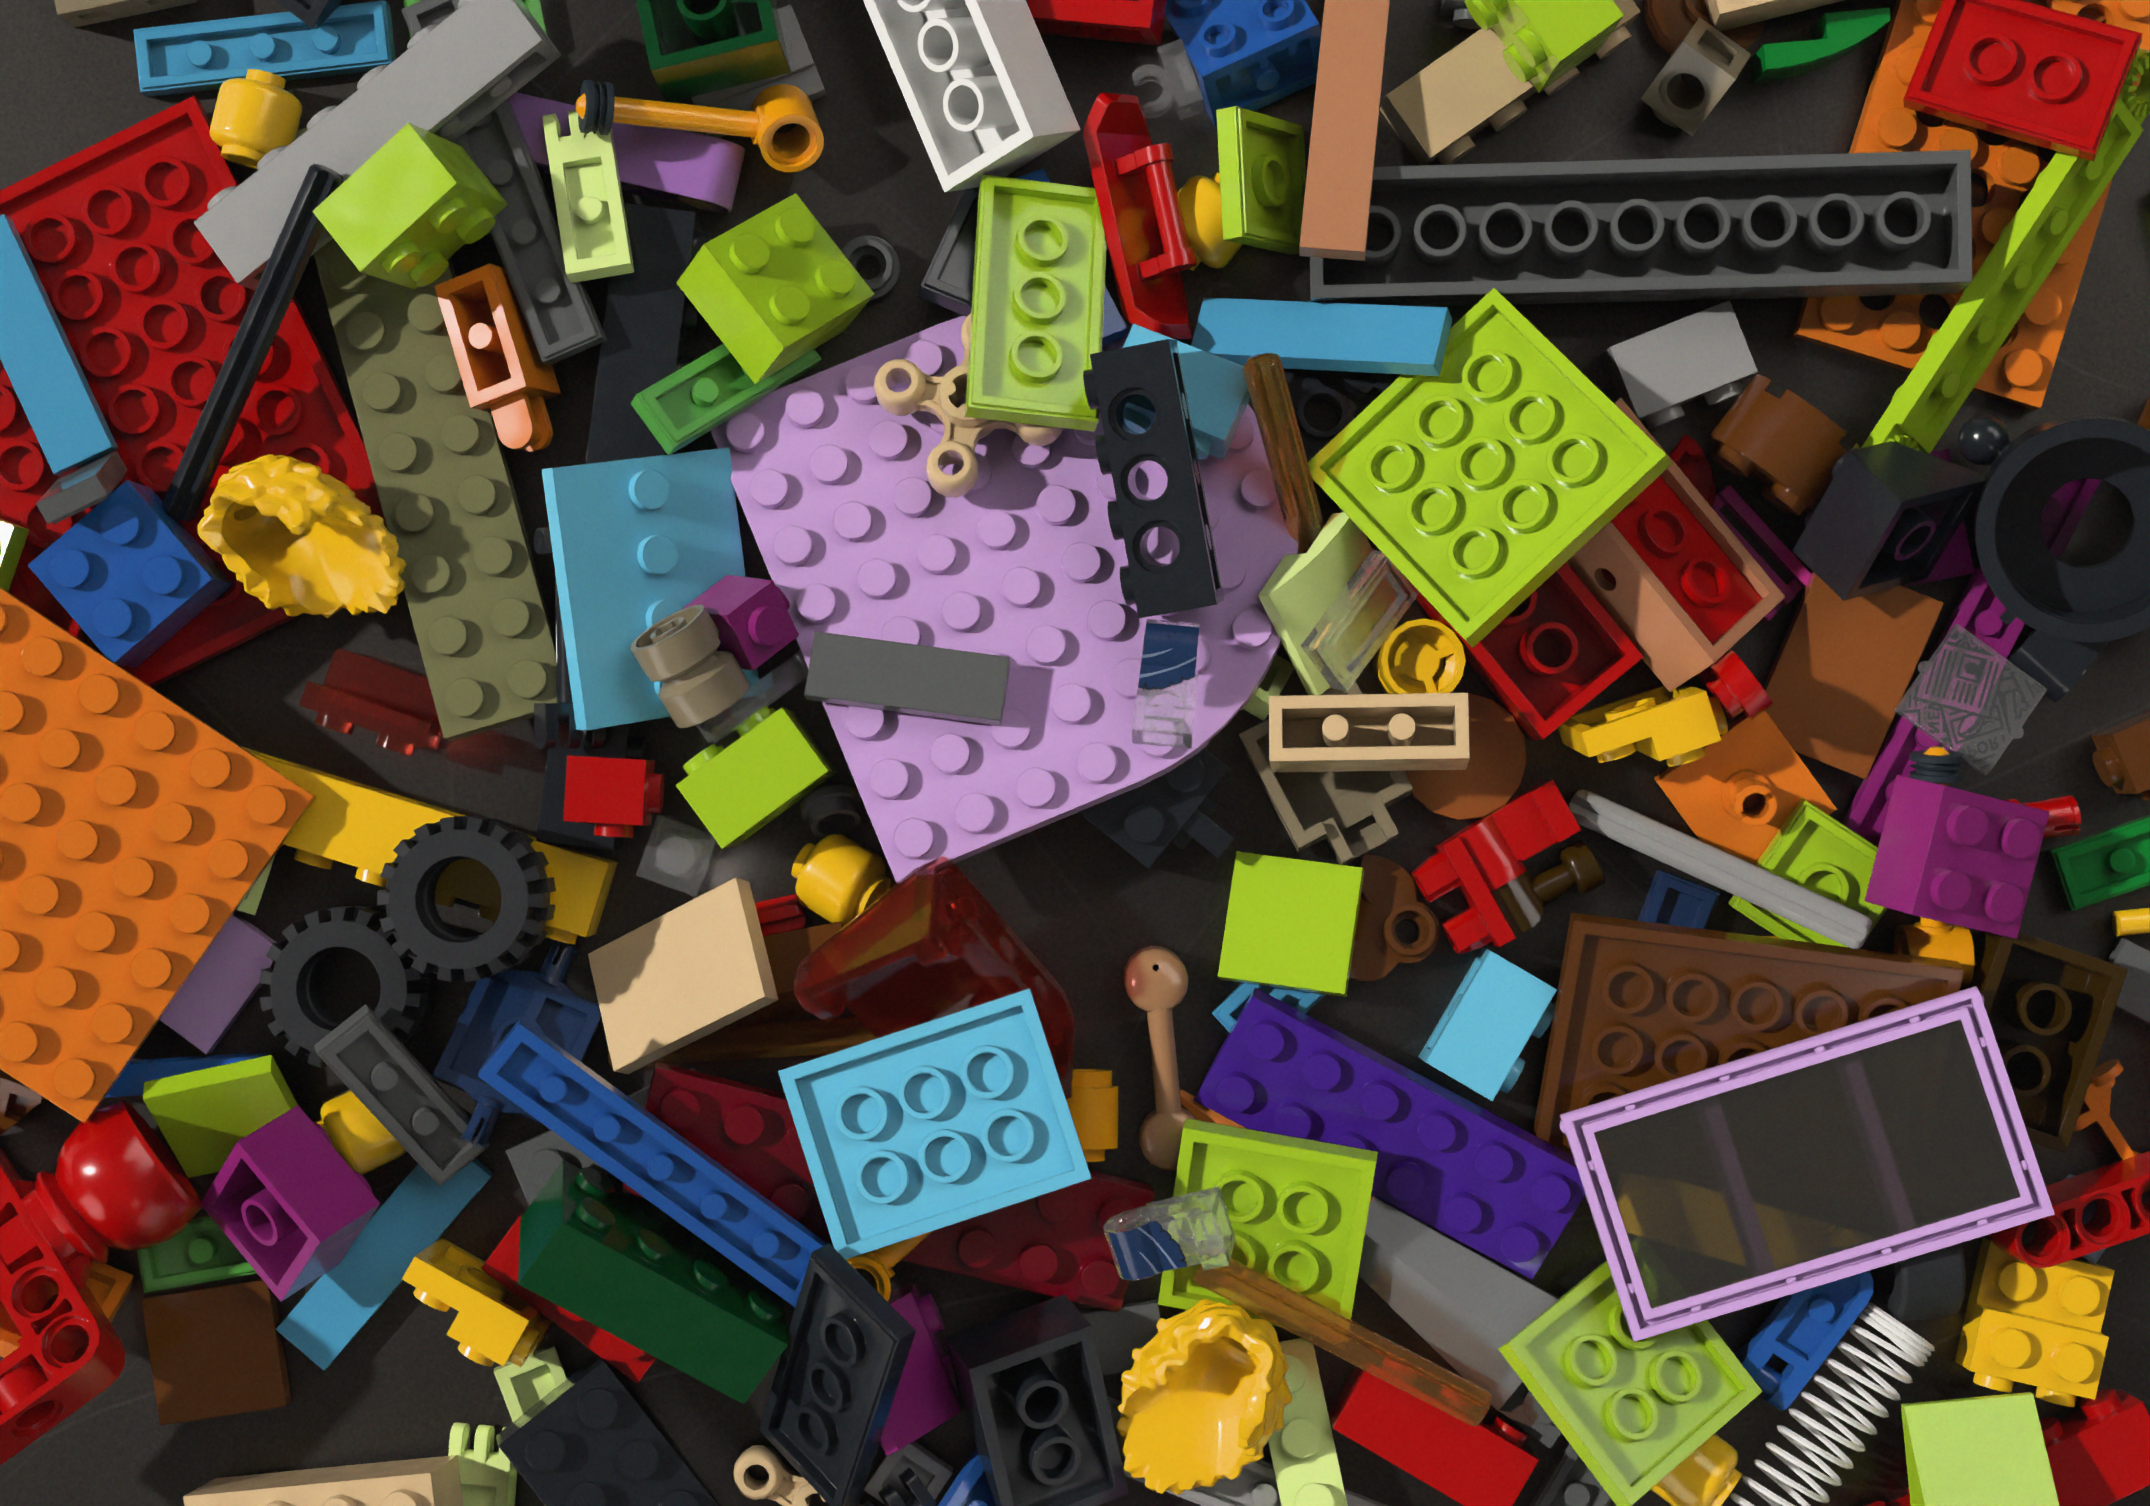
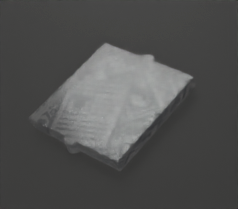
(1970, 699)

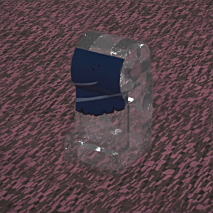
(1167, 685)
(1171, 1235)

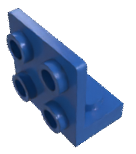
(1247, 49)

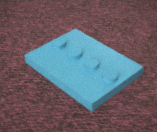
(626, 553)
(934, 1124)

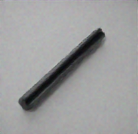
(250, 346)

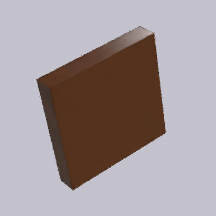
(216, 1351)

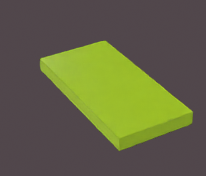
(1035, 303)

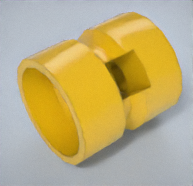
(1419, 659)

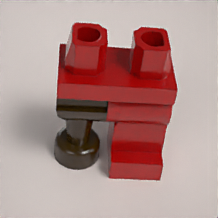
(1490, 874)

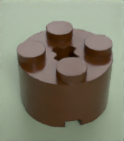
(1779, 444)

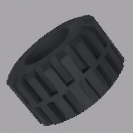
(413, 910)
(297, 968)

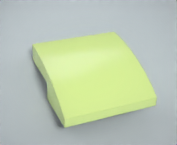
(1308, 585)

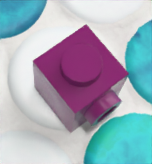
(749, 618)

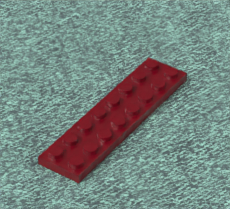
(1037, 1245)

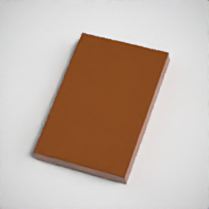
(1847, 671)

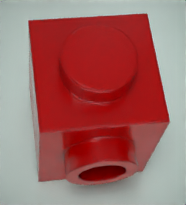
(612, 793)

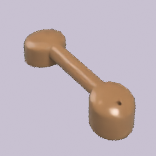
(1158, 995)

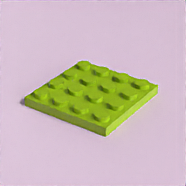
(1488, 469)

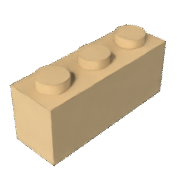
(1369, 732)

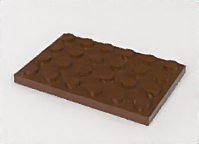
(1676, 1000)

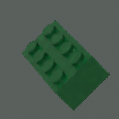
(711, 44)
(649, 1282)

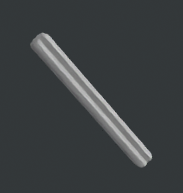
(1720, 869)

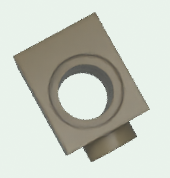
(1708, 57)

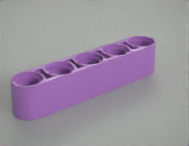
(650, 160)

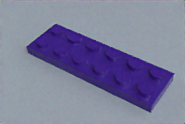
(1434, 1148)

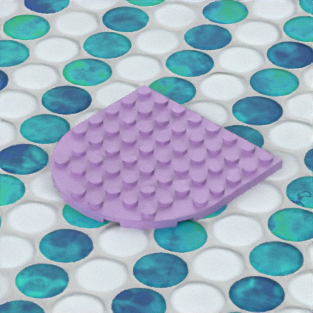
(1001, 572)

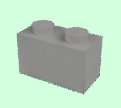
(1680, 364)

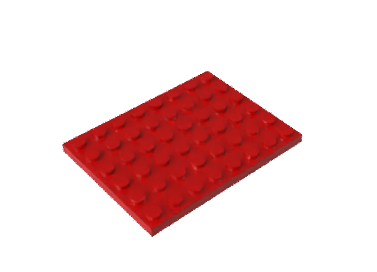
(151, 332)

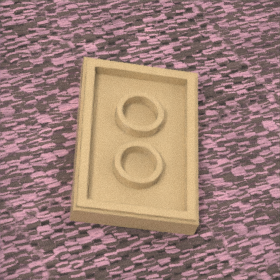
(682, 976)

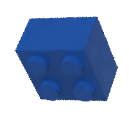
(130, 574)

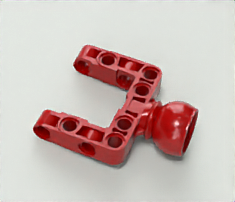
(108, 1191)

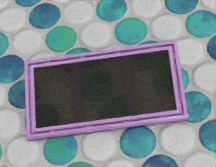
(1806, 1164)

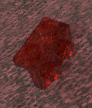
(377, 699)

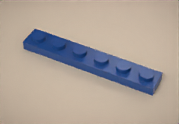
(651, 1159)

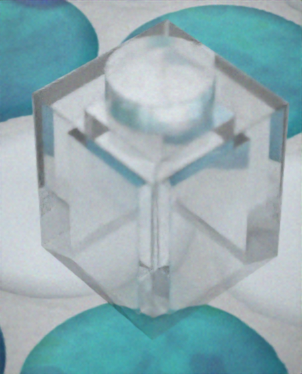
(680, 855)

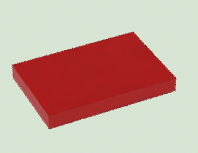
(2024, 73)

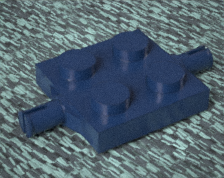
(490, 1015)

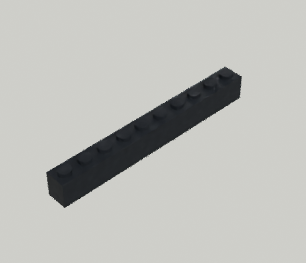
(646, 341)

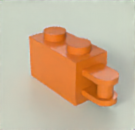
(498, 356)

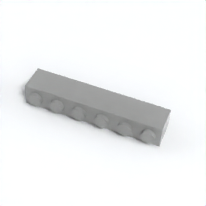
(440, 84)

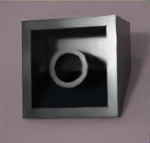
(1885, 518)

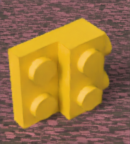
(1650, 722)
(491, 1318)
(2036, 1326)

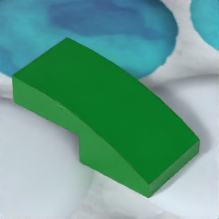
(1831, 39)

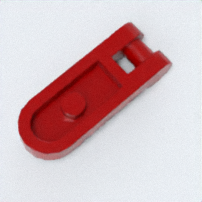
(1735, 687)

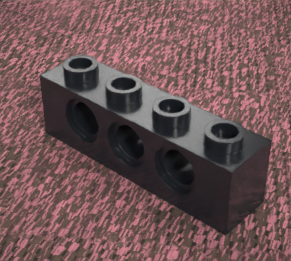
(1194, 575)

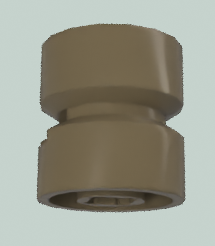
(694, 674)

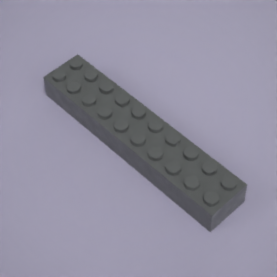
(1662, 230)

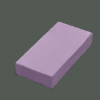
(220, 985)

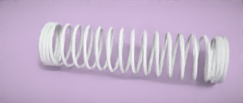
(1915, 1351)

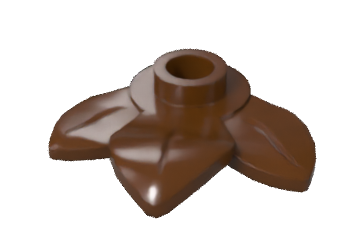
(1386, 900)

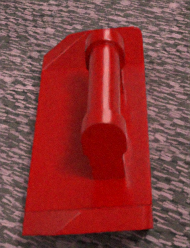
(1140, 215)

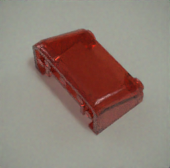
(929, 954)

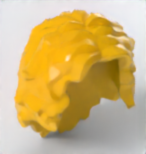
(302, 539)
(1202, 1398)

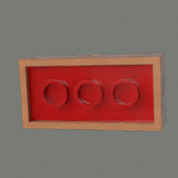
(1675, 576)

